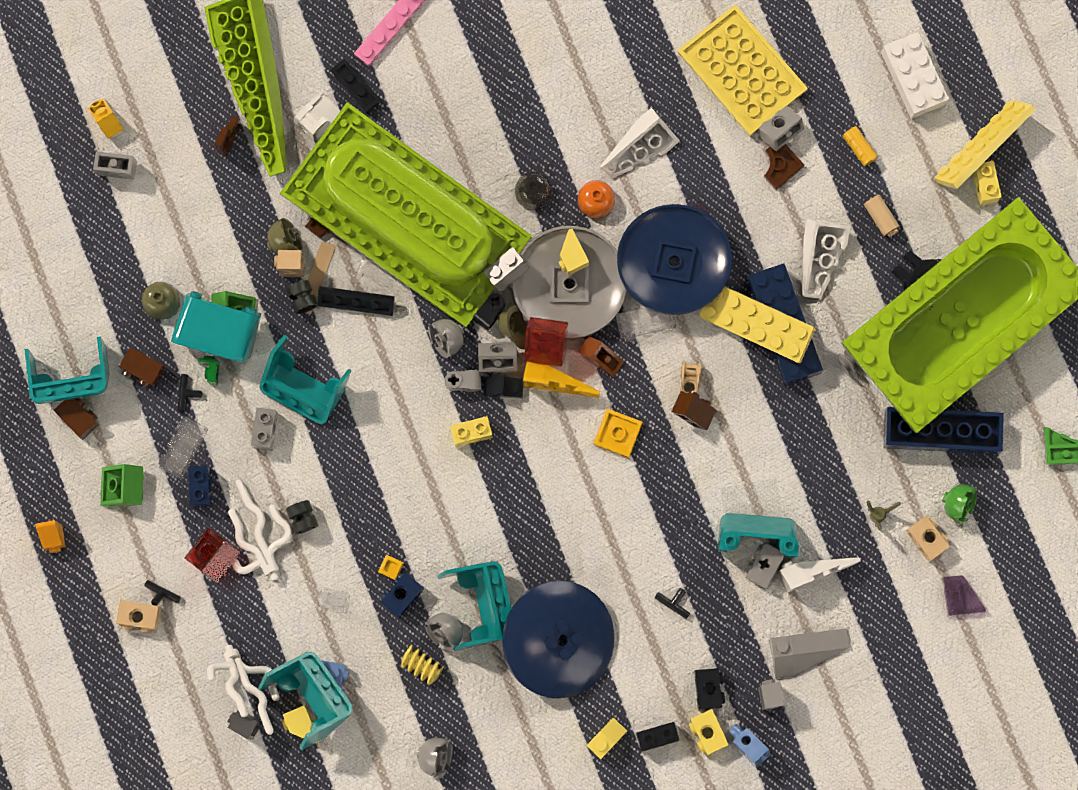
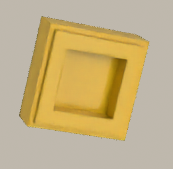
(391, 567)

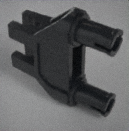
(919, 266)

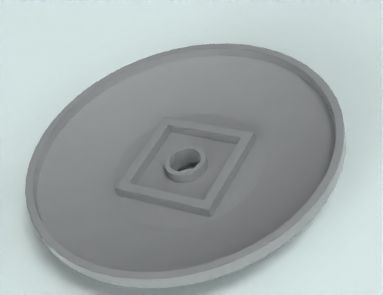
(596, 291)

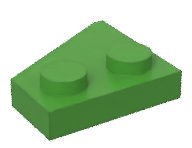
(1059, 448)

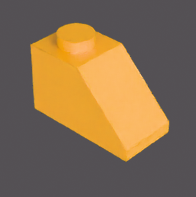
(51, 536)

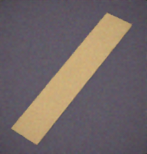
(320, 267)

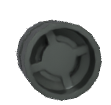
(302, 298)
(301, 510)

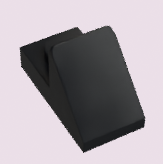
(503, 386)

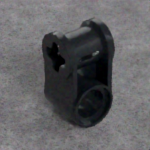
(487, 314)

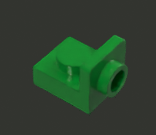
(212, 371)

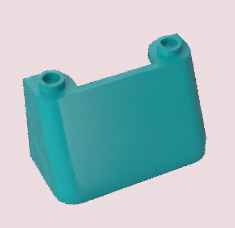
(216, 328)
(779, 528)

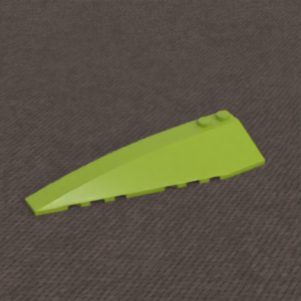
(246, 51)

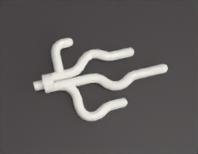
(265, 558)
(239, 669)

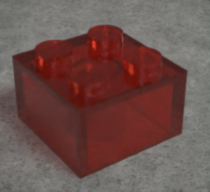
(546, 341)

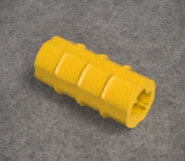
(860, 146)

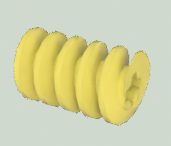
(421, 665)

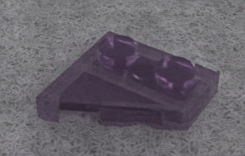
(960, 597)

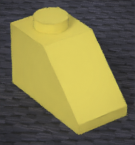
(572, 255)
(298, 721)
(606, 738)

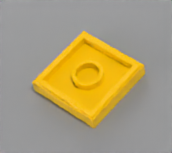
(617, 433)

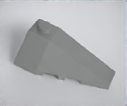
(801, 651)

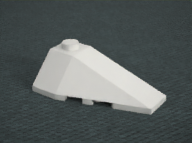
(643, 141)
(821, 252)
(803, 573)

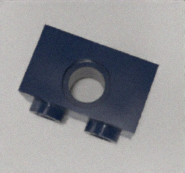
(200, 486)
(397, 606)

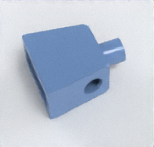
(755, 751)

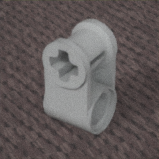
(468, 381)

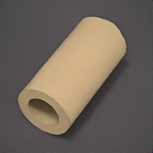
(882, 216)

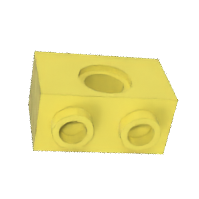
(987, 184)
(471, 431)
(708, 720)

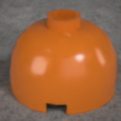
(596, 199)

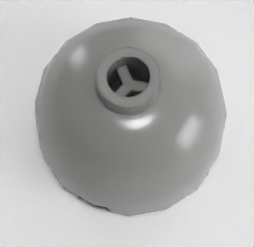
(447, 336)
(445, 630)
(434, 756)

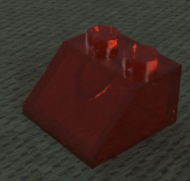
(212, 555)

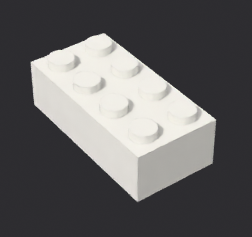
(914, 75)

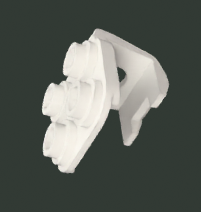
(316, 117)

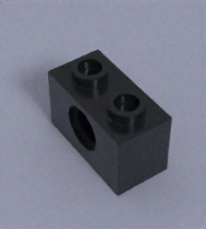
(704, 700)
(657, 736)

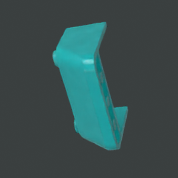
(298, 389)
(45, 390)
(491, 597)
(317, 688)

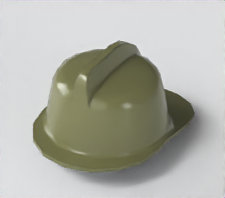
(513, 326)

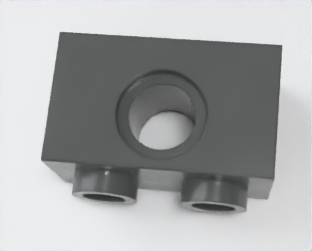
(243, 726)

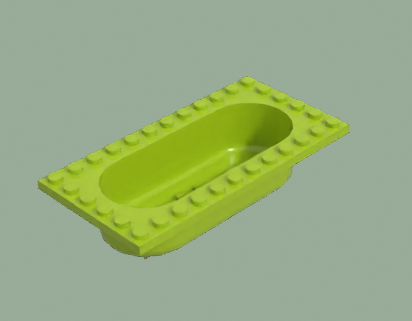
(403, 213)
(985, 307)

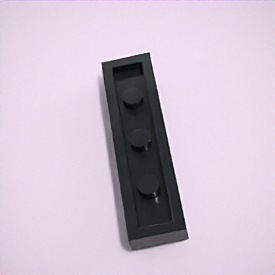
(356, 301)

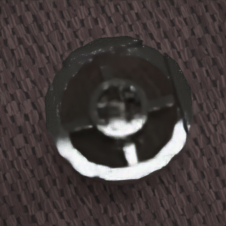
(533, 191)

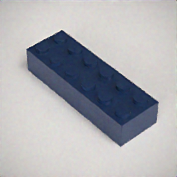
(776, 291)
(947, 432)

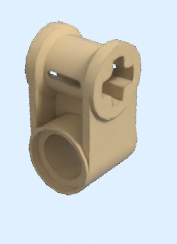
(690, 375)

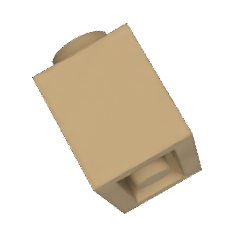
(290, 263)
(917, 533)
(126, 616)

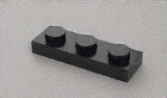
(355, 86)

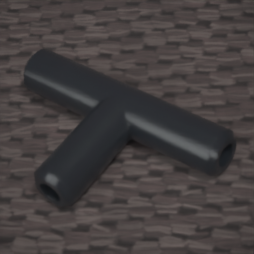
(184, 392)
(161, 592)
(673, 604)

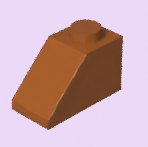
(601, 356)

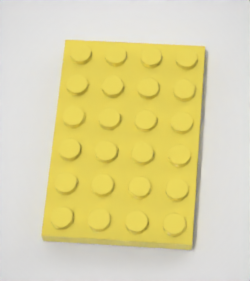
(742, 70)

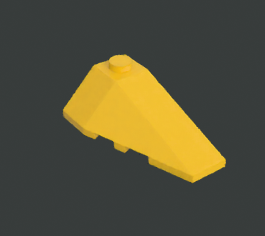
(548, 378)

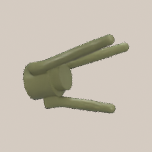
(878, 514)

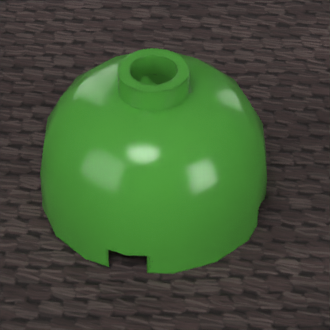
(960, 502)

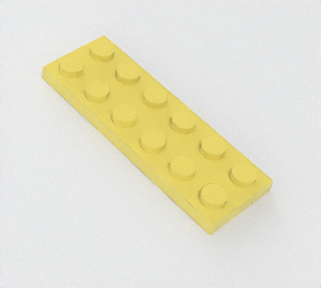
(984, 144)
(759, 324)

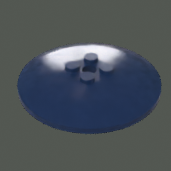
(680, 234)
(533, 636)

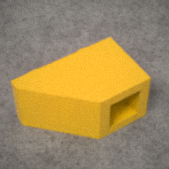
(105, 118)

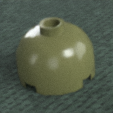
(282, 237)
(160, 300)

